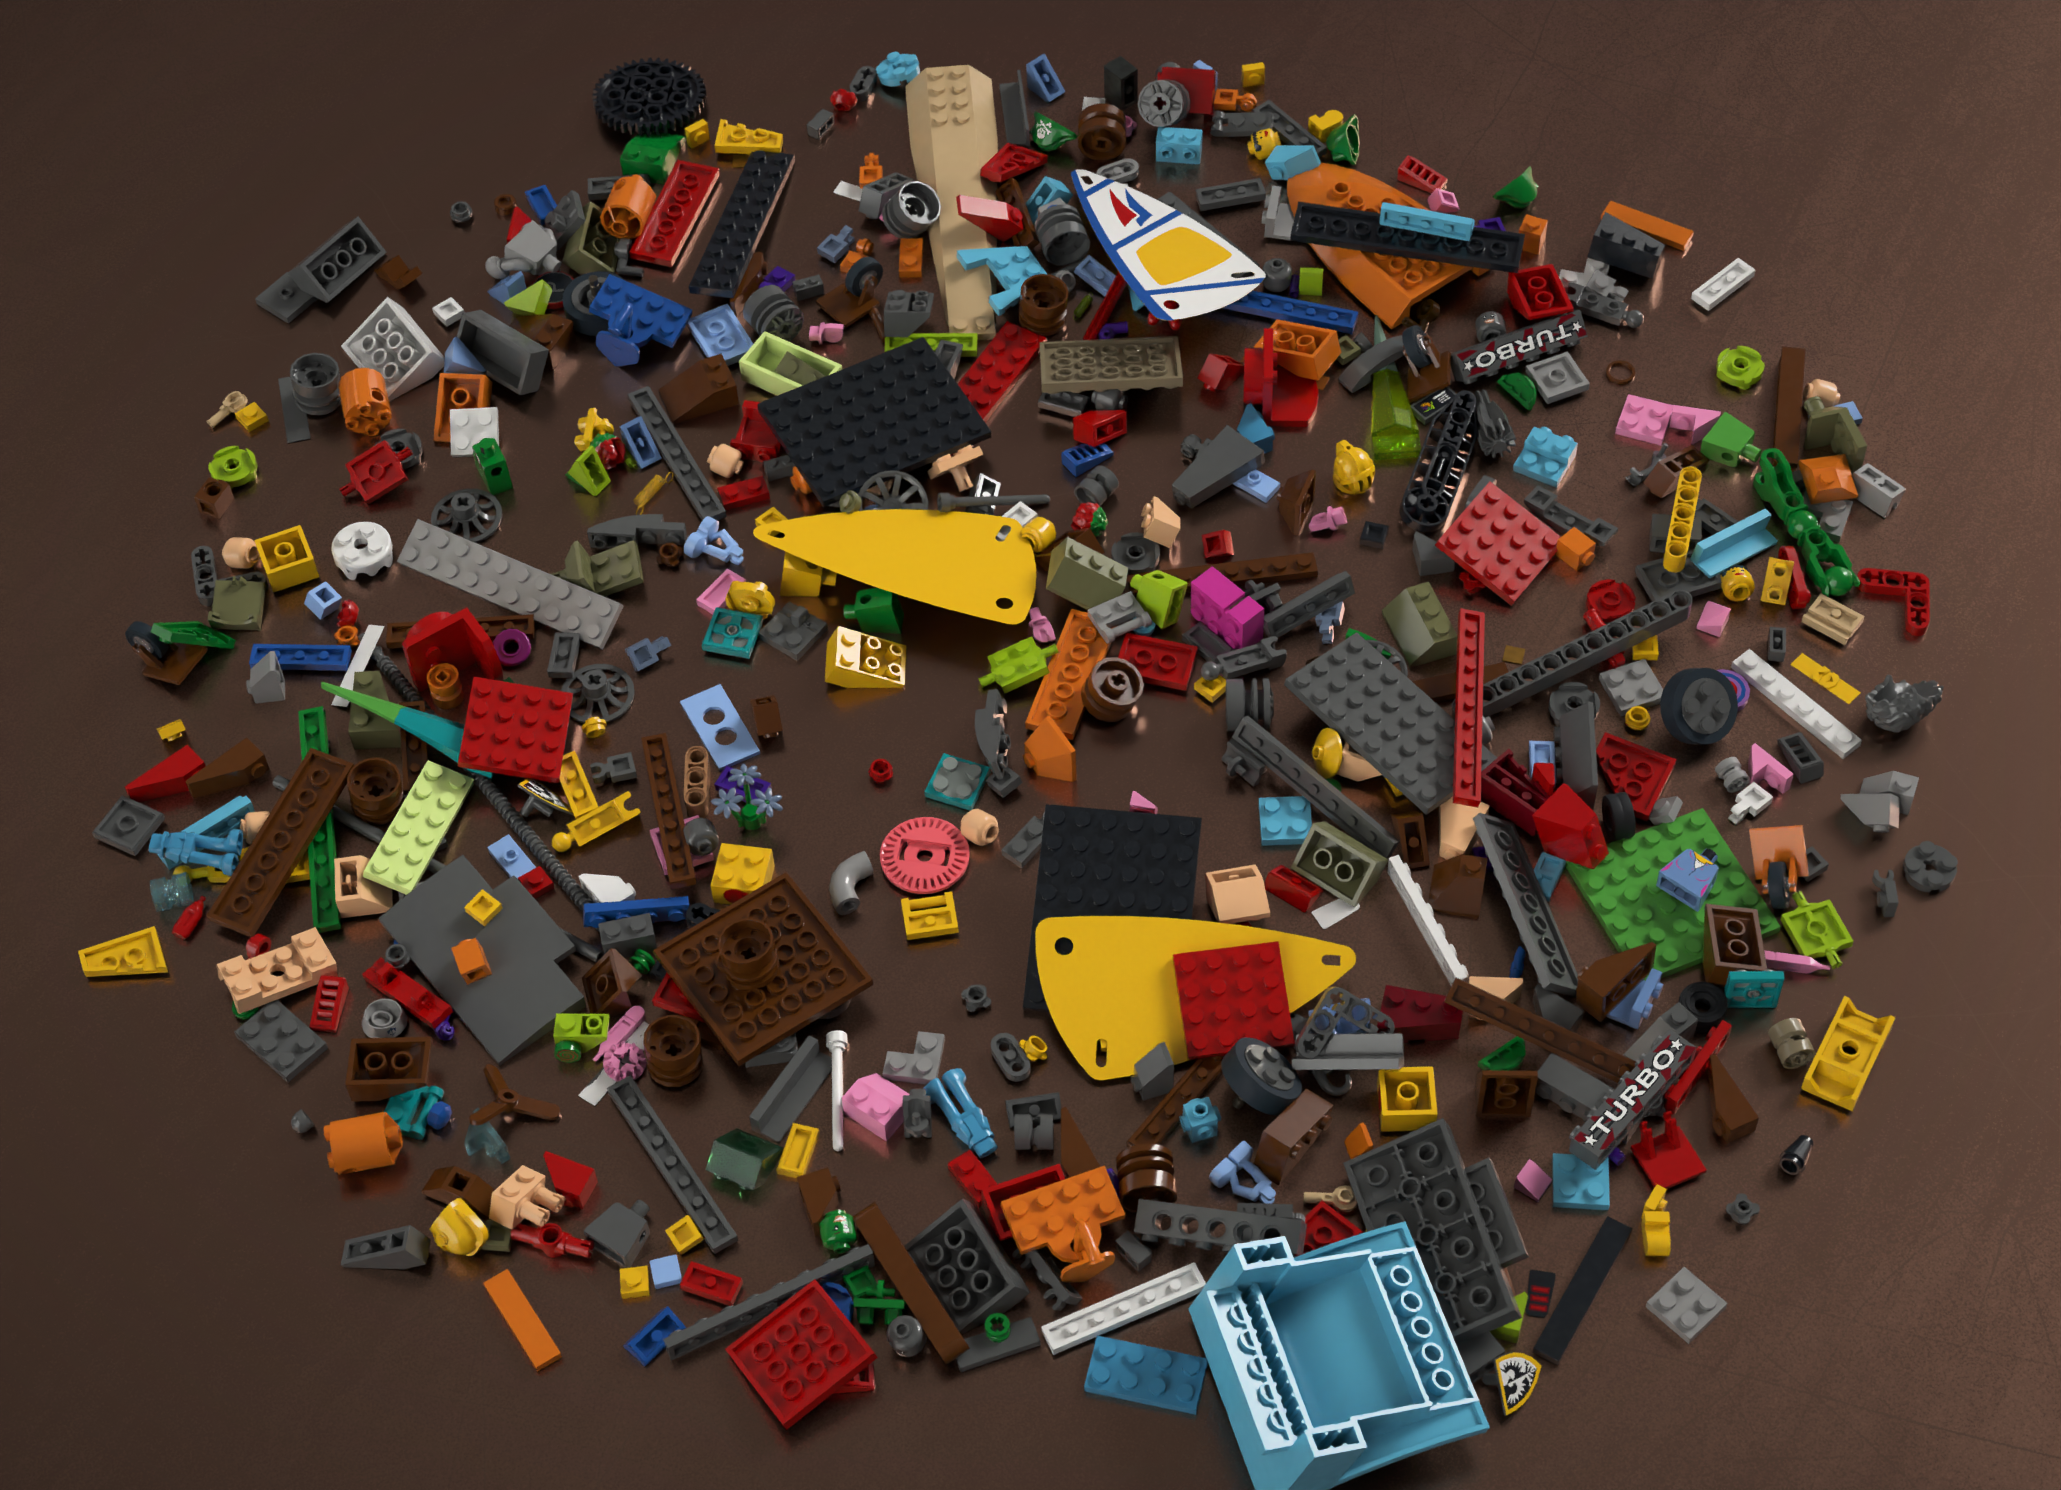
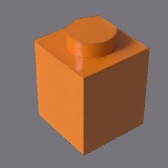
(1535, 233)
(1575, 549)
(471, 960)

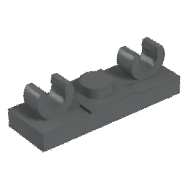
(1050, 1273)

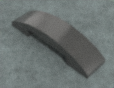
(1372, 360)
(1545, 506)

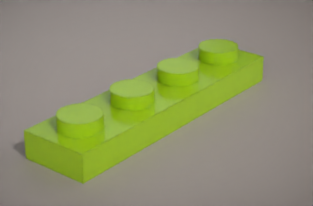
(969, 341)

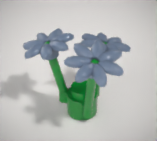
(751, 815)

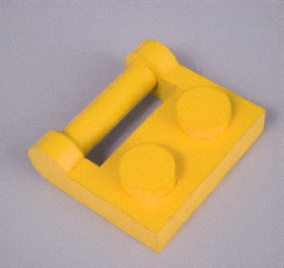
(929, 921)

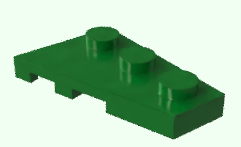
(191, 633)

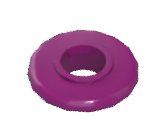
(506, 637)

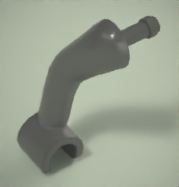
(1638, 476)

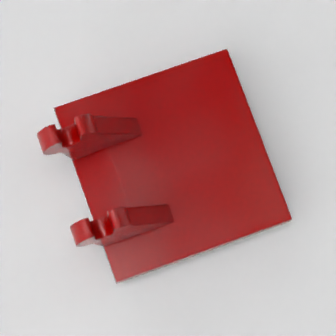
(1667, 1157)

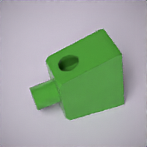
(1730, 442)

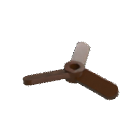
(509, 1101)

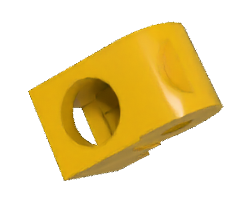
(1324, 125)
(1656, 1233)

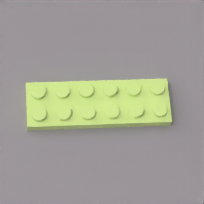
(418, 828)

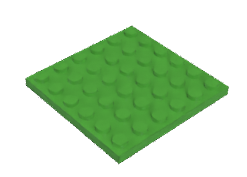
(1638, 912)

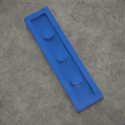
(305, 656)
(660, 909)

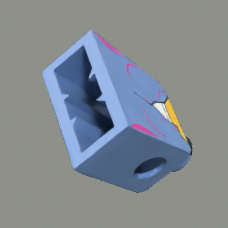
(1690, 877)

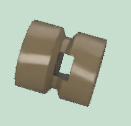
(1791, 1041)

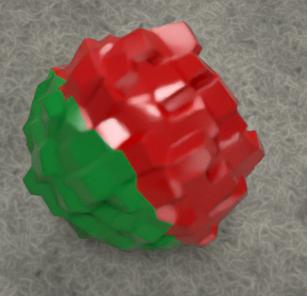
(609, 449)
(1090, 516)

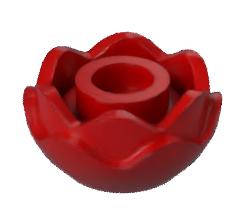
(843, 100)
(348, 614)

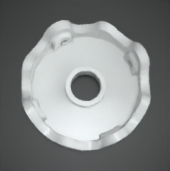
(365, 560)

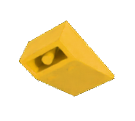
(864, 661)

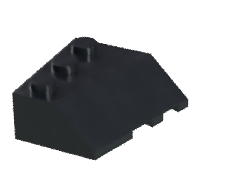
(1625, 247)

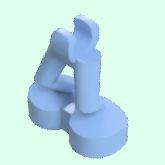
(708, 532)
(1238, 1159)

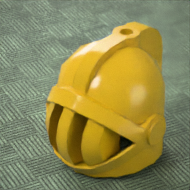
(1351, 466)
(459, 1229)

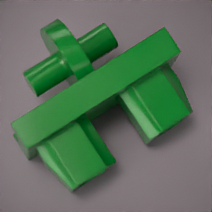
(867, 1307)

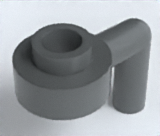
(622, 251)

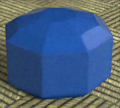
(439, 1115)

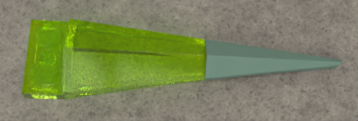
(1393, 422)

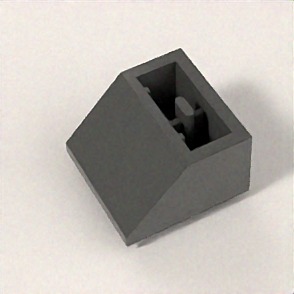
(906, 312)

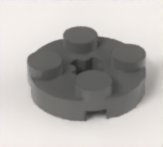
(402, 439)
(1135, 542)
(1571, 692)
(1934, 855)

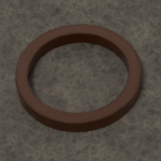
(1620, 362)

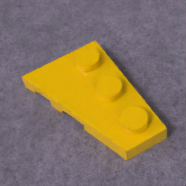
(744, 141)
(125, 955)

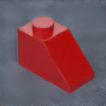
(1220, 372)
(1099, 426)
(571, 1179)

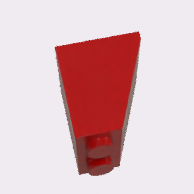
(1570, 829)

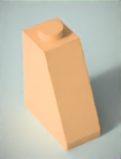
(1457, 828)

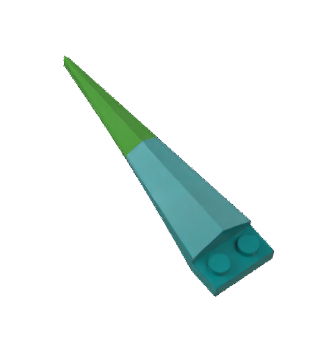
(437, 731)

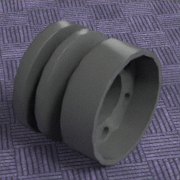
(1176, 105)
(911, 210)
(1062, 235)
(773, 312)
(315, 383)
(1251, 703)

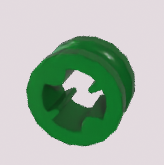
(642, 961)
(997, 1336)

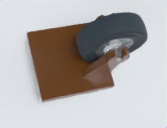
(856, 295)
(1428, 368)
(163, 660)

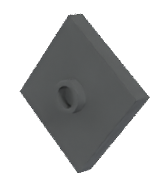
(285, 299)
(128, 825)

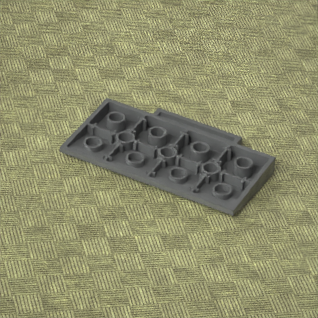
(519, 943)
(1454, 1218)

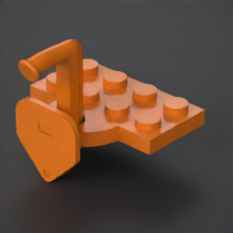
(1067, 1215)

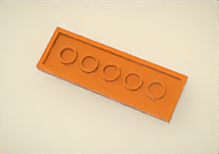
(1060, 690)

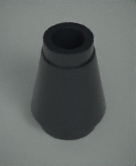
(1796, 1155)

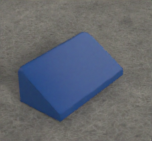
(649, 1339)

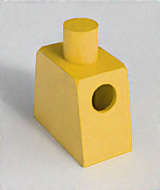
(803, 577)

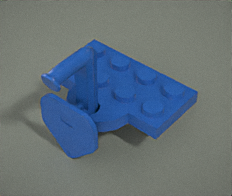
(635, 314)

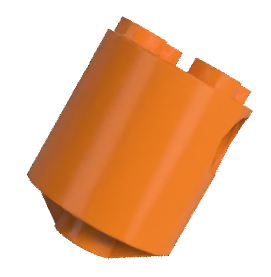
(628, 207)
(364, 401)
(363, 1142)

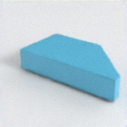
(1548, 872)

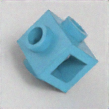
(1200, 1119)

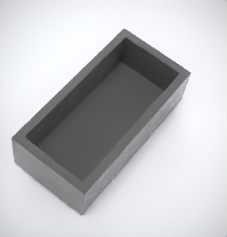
(503, 351)

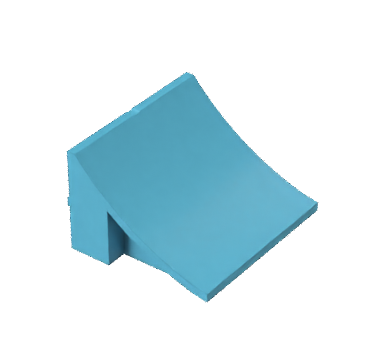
(1333, 1358)

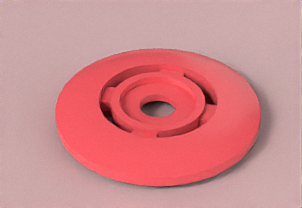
(920, 835)

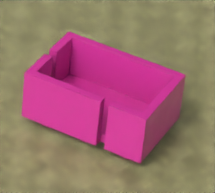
(1211, 602)

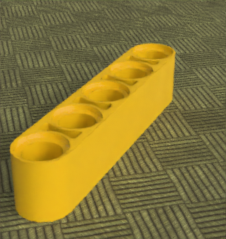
(1682, 519)

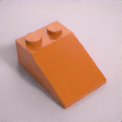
(1304, 348)
(459, 392)

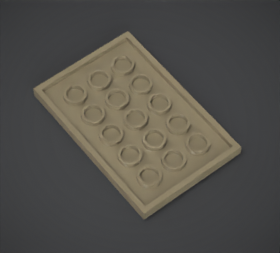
(1110, 364)

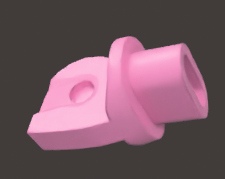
(826, 332)
(1331, 519)
(1041, 627)

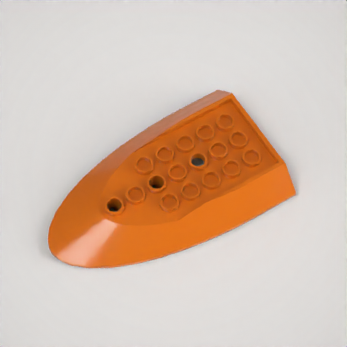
(1377, 280)

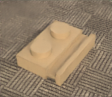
(1832, 619)

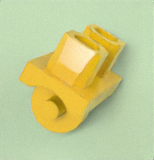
(590, 427)
(1777, 581)

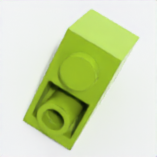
(584, 1029)

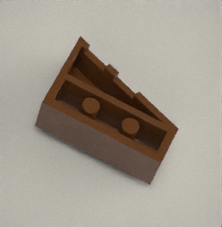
(1292, 1135)

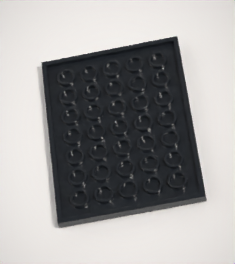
(873, 419)
(1110, 867)

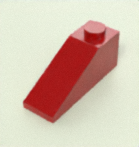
(990, 215)
(166, 777)

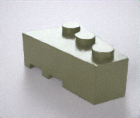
(365, 727)

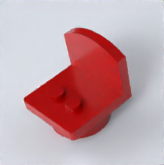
(1283, 395)
(450, 640)

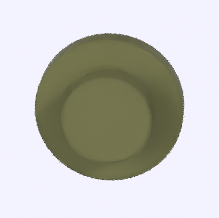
(850, 502)

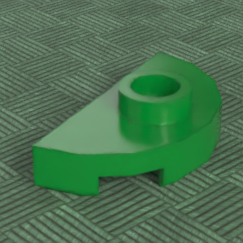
(1520, 388)
(1506, 1058)

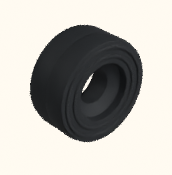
(1618, 816)
(1712, 996)

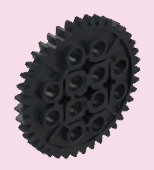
(649, 96)

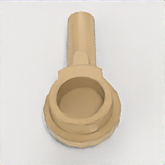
(233, 403)
(1341, 1199)

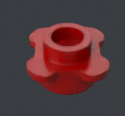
(1471, 583)

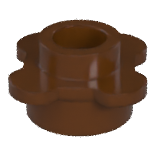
(669, 554)

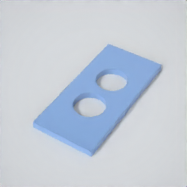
(722, 755)

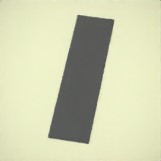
(294, 419)

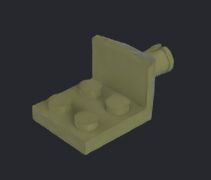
(1835, 428)
(605, 571)

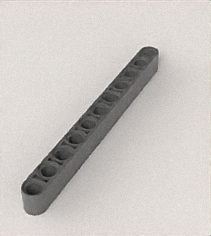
(1585, 656)

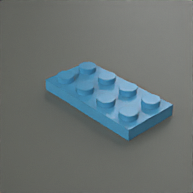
(1146, 1375)

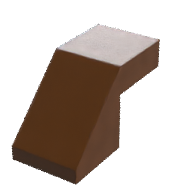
(397, 273)

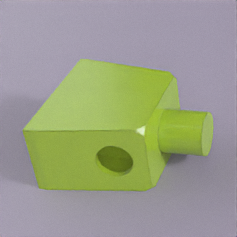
(1160, 596)

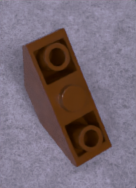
(453, 1183)

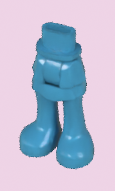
(183, 848)
(971, 1125)

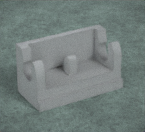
(1877, 490)

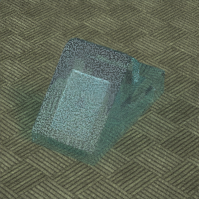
(485, 1137)

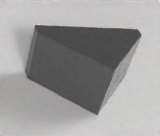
(1429, 558)

